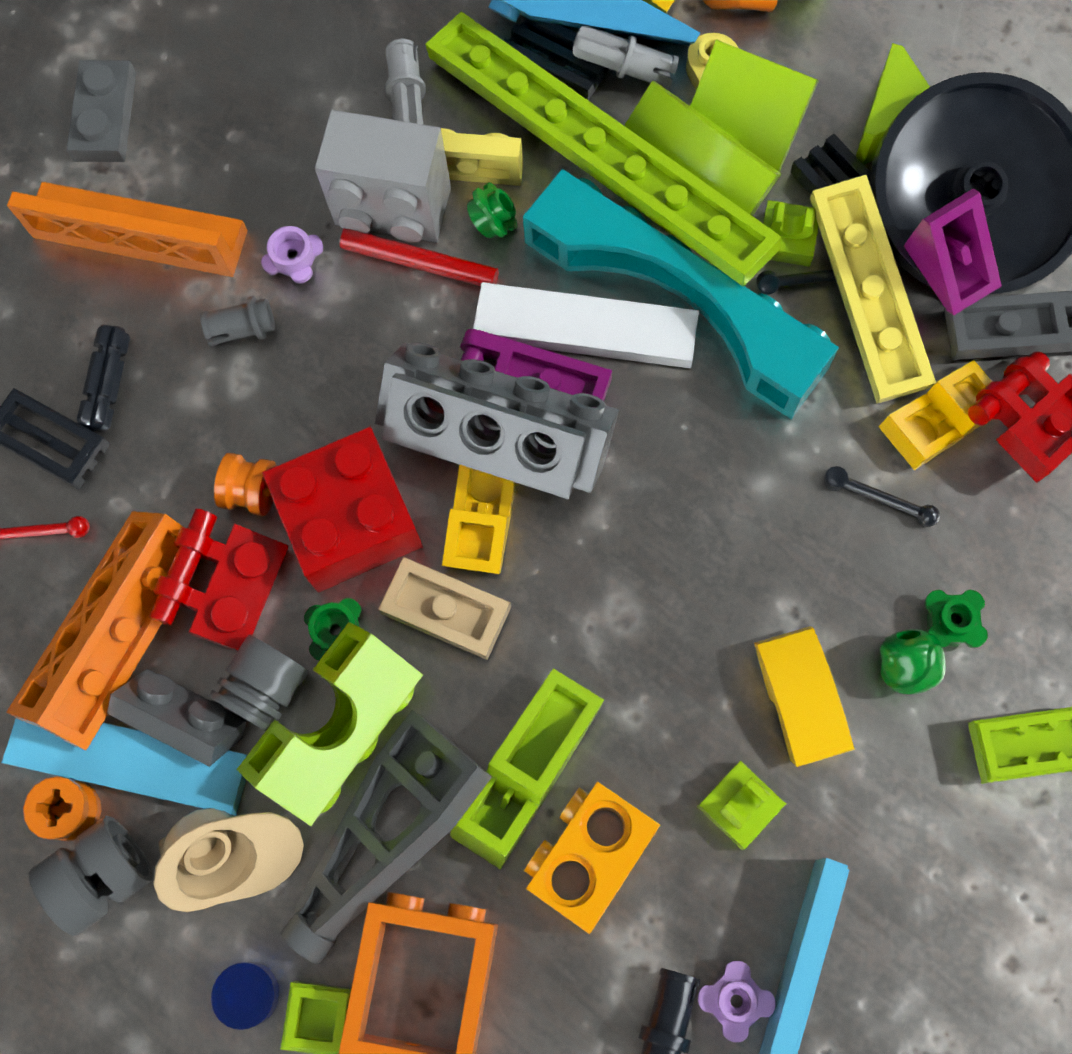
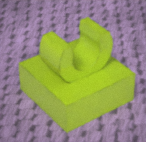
(798, 231)
(741, 805)

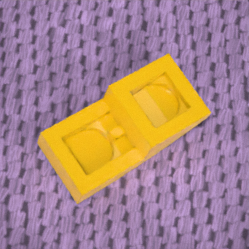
(936, 418)
(478, 521)
(804, 696)

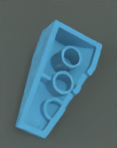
(609, 16)

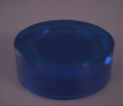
(244, 995)

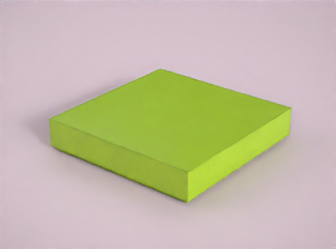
(754, 100)

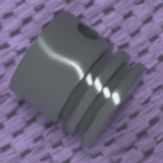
(259, 682)

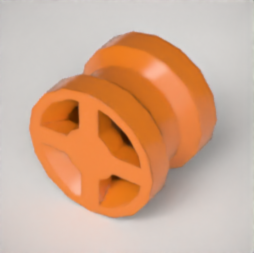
(243, 484)
(76, 812)

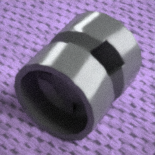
(81, 882)

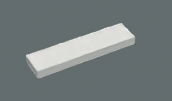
(589, 324)

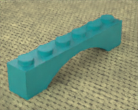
(588, 232)

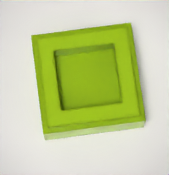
(315, 1018)

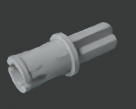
(624, 56)
(404, 84)

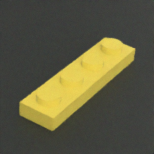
(872, 289)

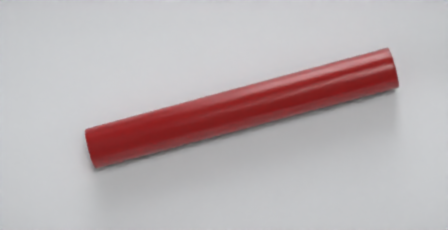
(417, 258)

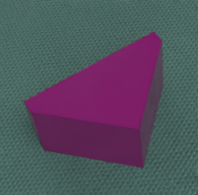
(956, 252)

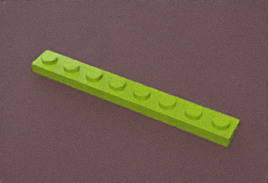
(605, 149)

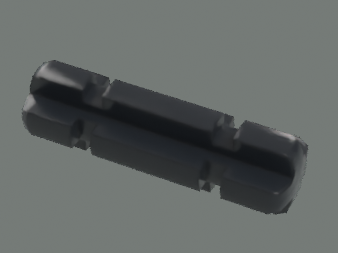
(103, 378)

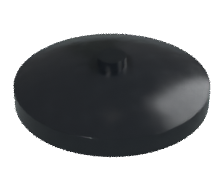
(991, 138)

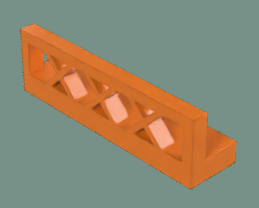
(131, 228)
(100, 634)

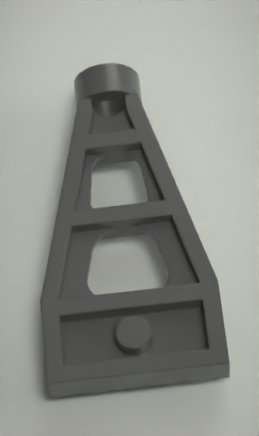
(445, 785)

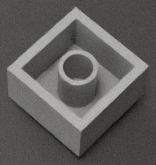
(384, 176)

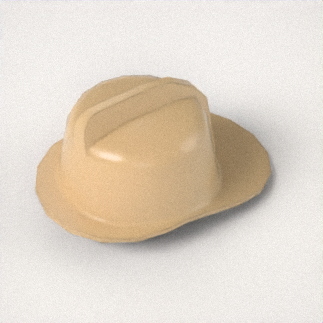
(224, 858)

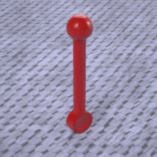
(76, 527)

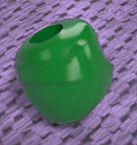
(912, 661)

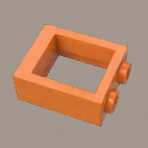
(409, 912)

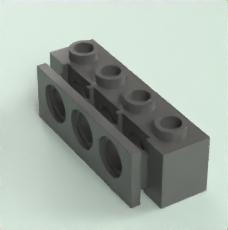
(494, 420)

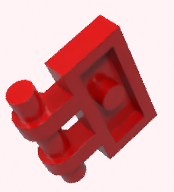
(1038, 435)
(236, 589)

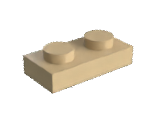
(445, 608)

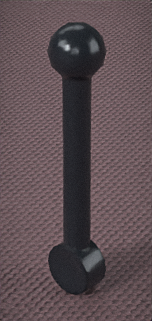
(769, 282)
(837, 479)

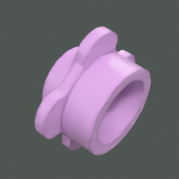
(288, 240)
(755, 1002)

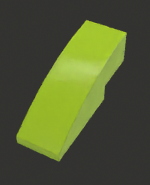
(702, 148)
(527, 768)

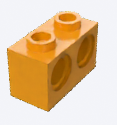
(605, 865)

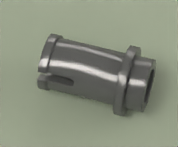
(238, 321)

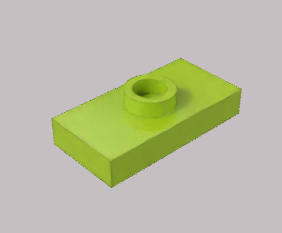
(1023, 745)

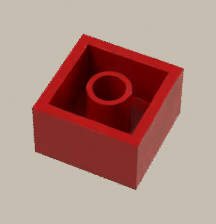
(342, 510)

